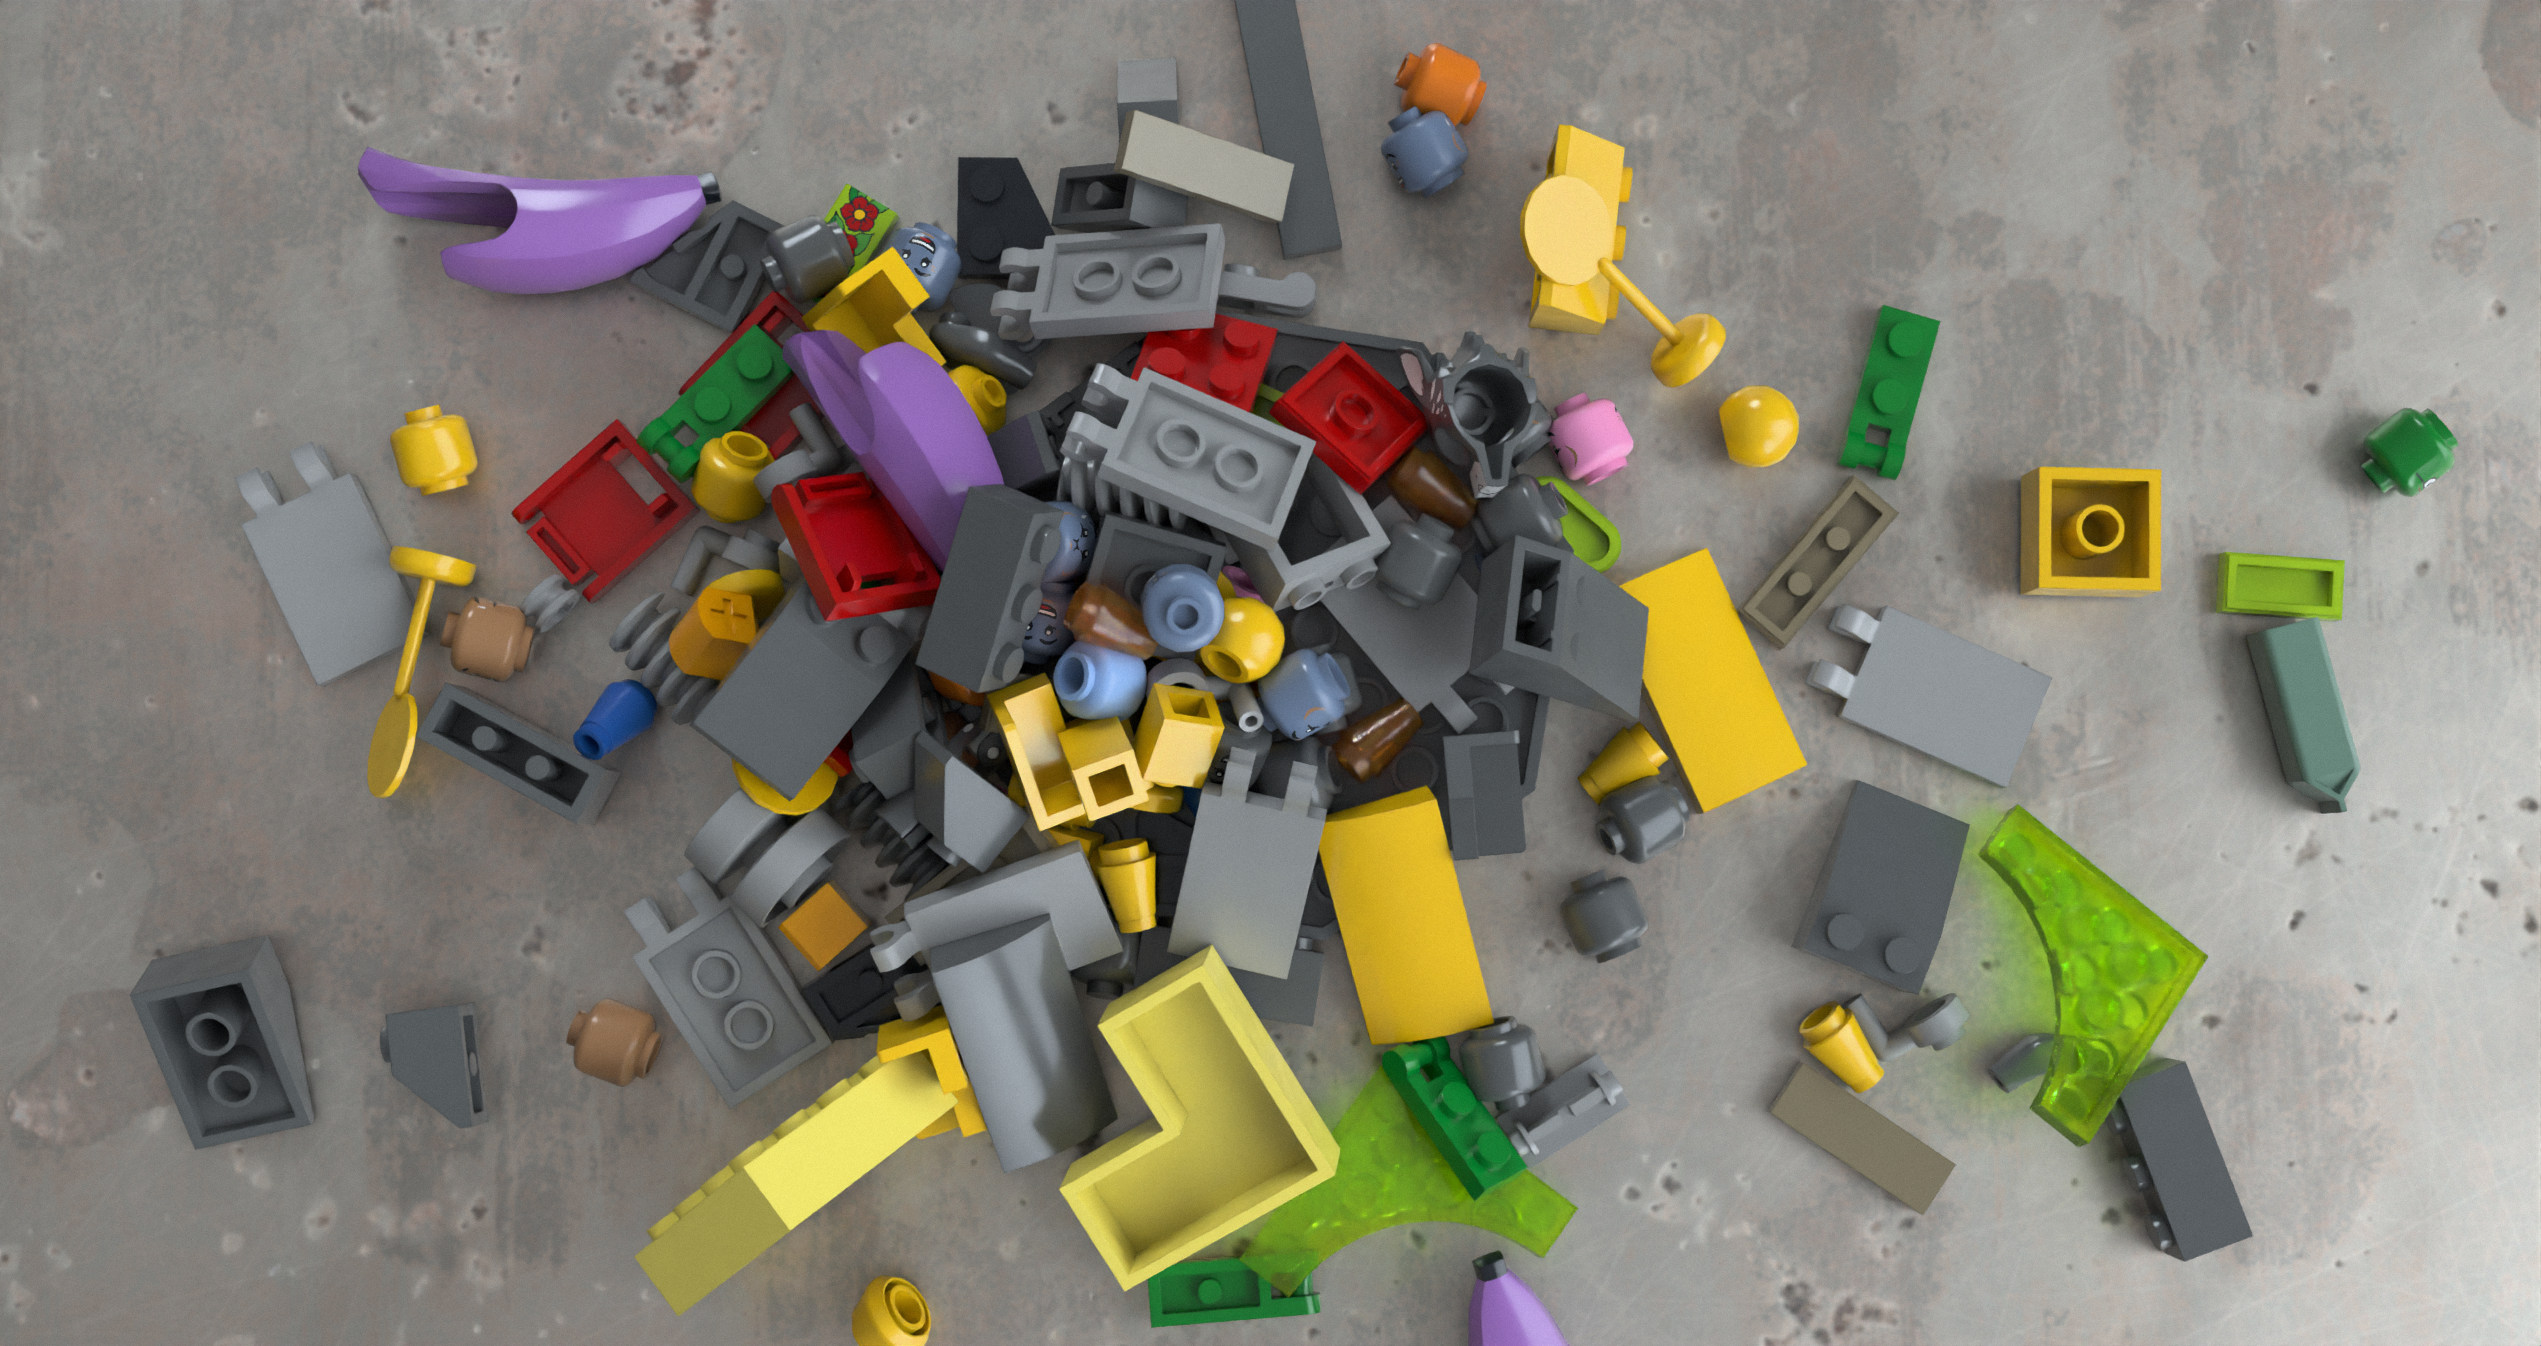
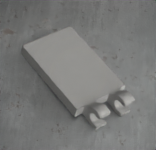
(1112, 283)
(1191, 453)
(328, 567)
(1413, 648)
(1934, 692)
(1249, 870)
(1045, 883)
(727, 991)

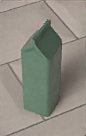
(2306, 711)

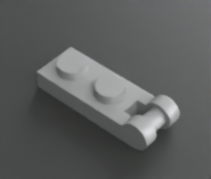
(1245, 290)

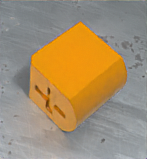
(713, 633)
(825, 924)

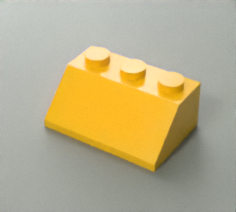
(1587, 304)

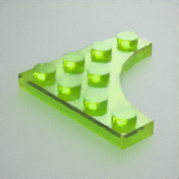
(2110, 965)
(1392, 1178)

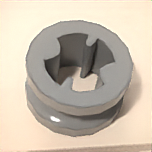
(549, 602)

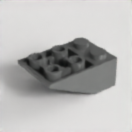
(1559, 629)

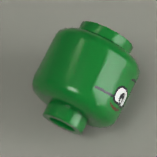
(2409, 452)

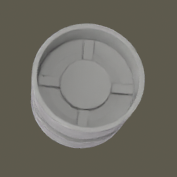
(781, 858)

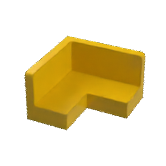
(876, 307)
(1029, 728)
(936, 1041)

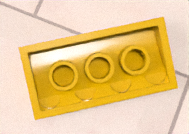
(1709, 686)
(1403, 919)

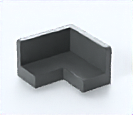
(1484, 794)

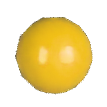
(1758, 425)
(1247, 642)

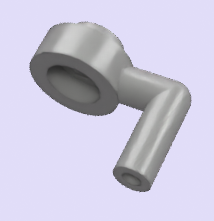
(799, 464)
(750, 552)
(1192, 676)
(1933, 1025)

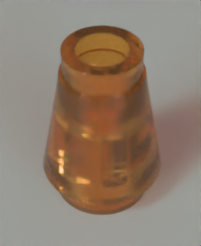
(1432, 488)
(1108, 621)
(1376, 740)

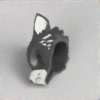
(1474, 407)

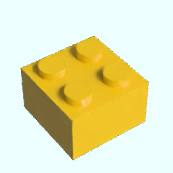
(2090, 532)

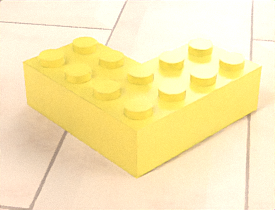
(1225, 1129)
(790, 1176)

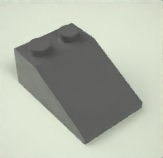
(799, 689)
(1884, 889)
(226, 1040)

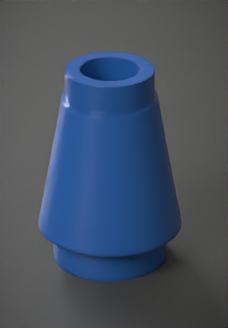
(616, 718)

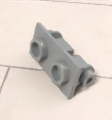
(1563, 1111)

